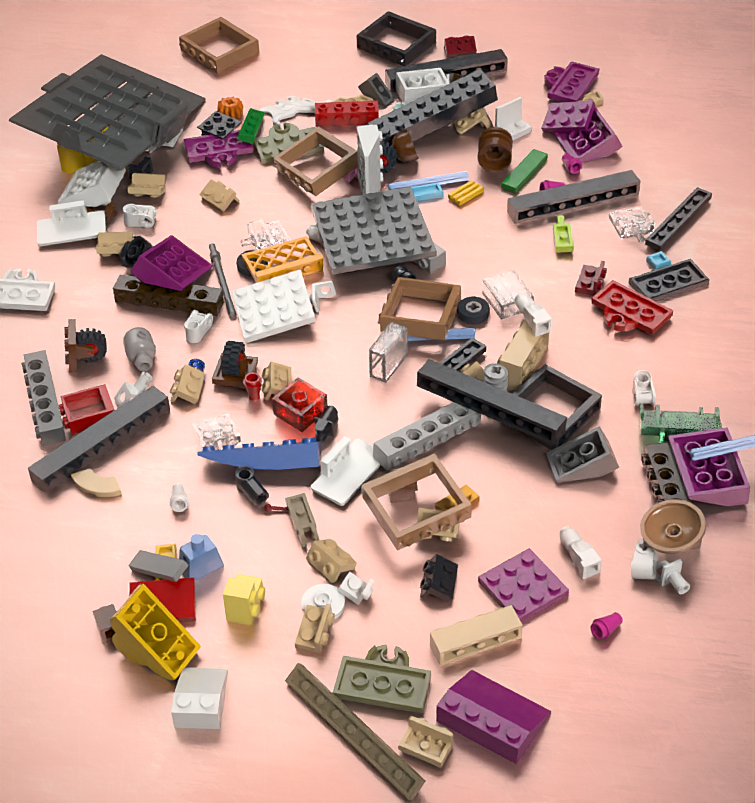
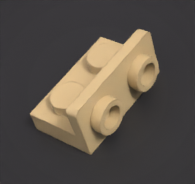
(275, 378)
(314, 628)

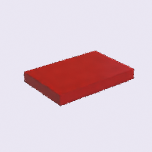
(175, 596)

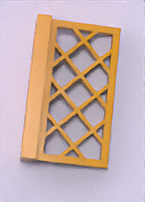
(307, 265)

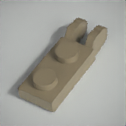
(302, 517)

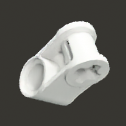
(137, 215)
(197, 326)
(643, 388)
(644, 562)

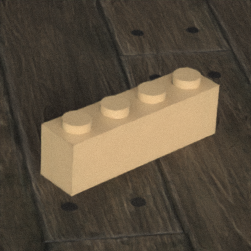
(475, 635)

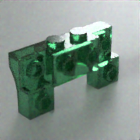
(676, 422)

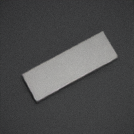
(158, 565)

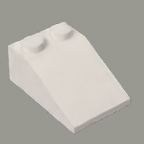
(418, 83)
(199, 698)

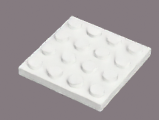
(273, 306)

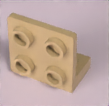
(468, 121)

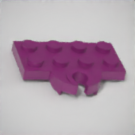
(570, 83)
(216, 149)

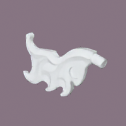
(289, 107)

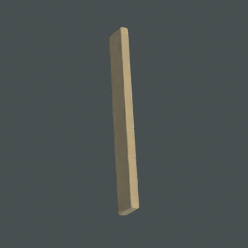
(355, 731)

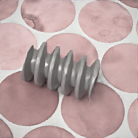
(496, 375)

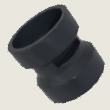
(402, 271)

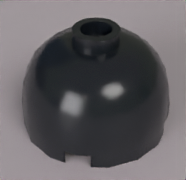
(132, 250)

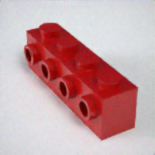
(345, 113)

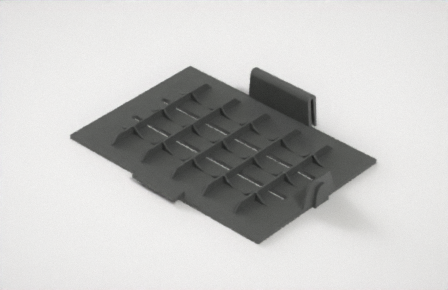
(68, 97)

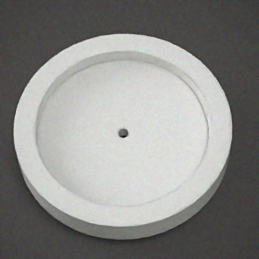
(324, 594)

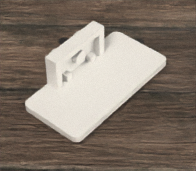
(69, 224)
(345, 470)

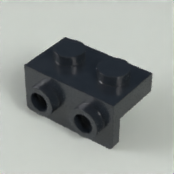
(439, 578)

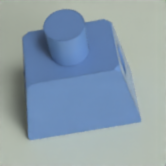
(200, 556)

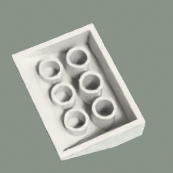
(369, 158)
(93, 184)

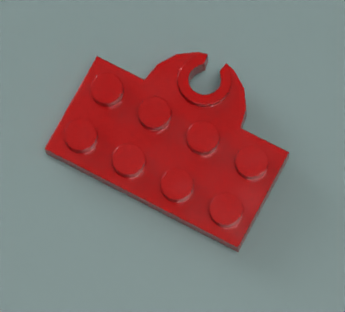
(630, 309)

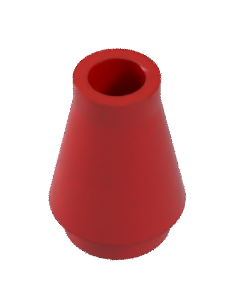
(253, 385)

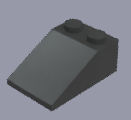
(583, 457)

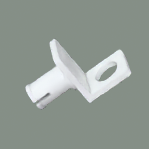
(316, 293)
(133, 390)
(672, 575)

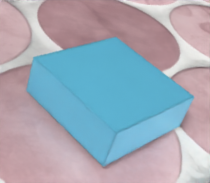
(658, 260)

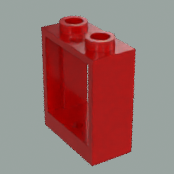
(82, 399)

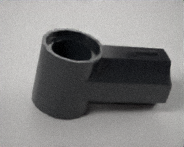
(248, 484)

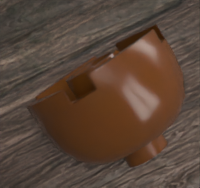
(404, 147)

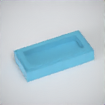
(428, 191)

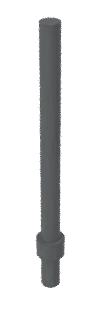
(215, 258)

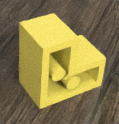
(243, 598)

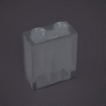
(501, 293)
(388, 352)

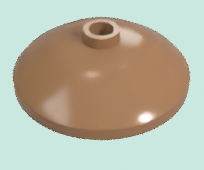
(672, 518)

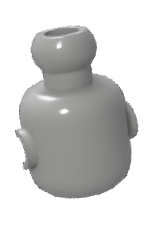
(139, 347)

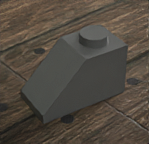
(376, 89)

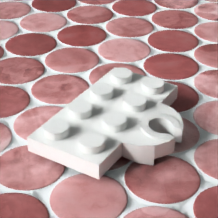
(25, 292)

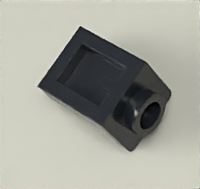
(144, 166)

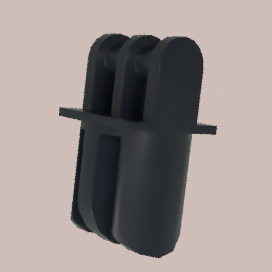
(326, 423)

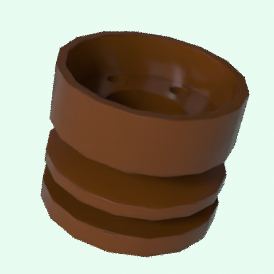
(495, 149)

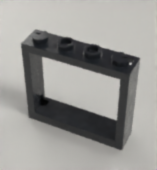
(425, 35)
(591, 399)

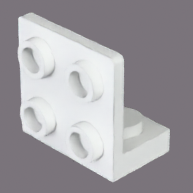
(510, 118)

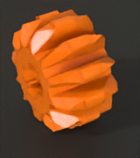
(231, 107)

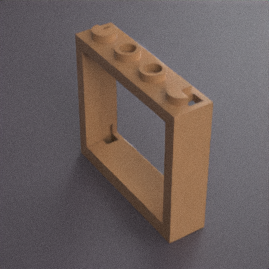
(248, 44)
(331, 175)
(426, 290)
(405, 476)

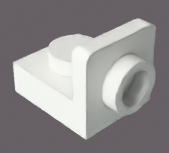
(355, 588)

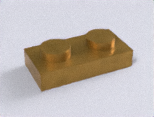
(448, 502)

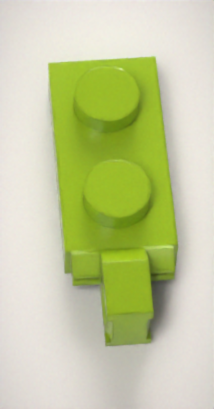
(563, 236)

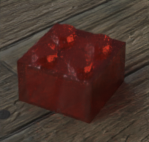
(299, 404)

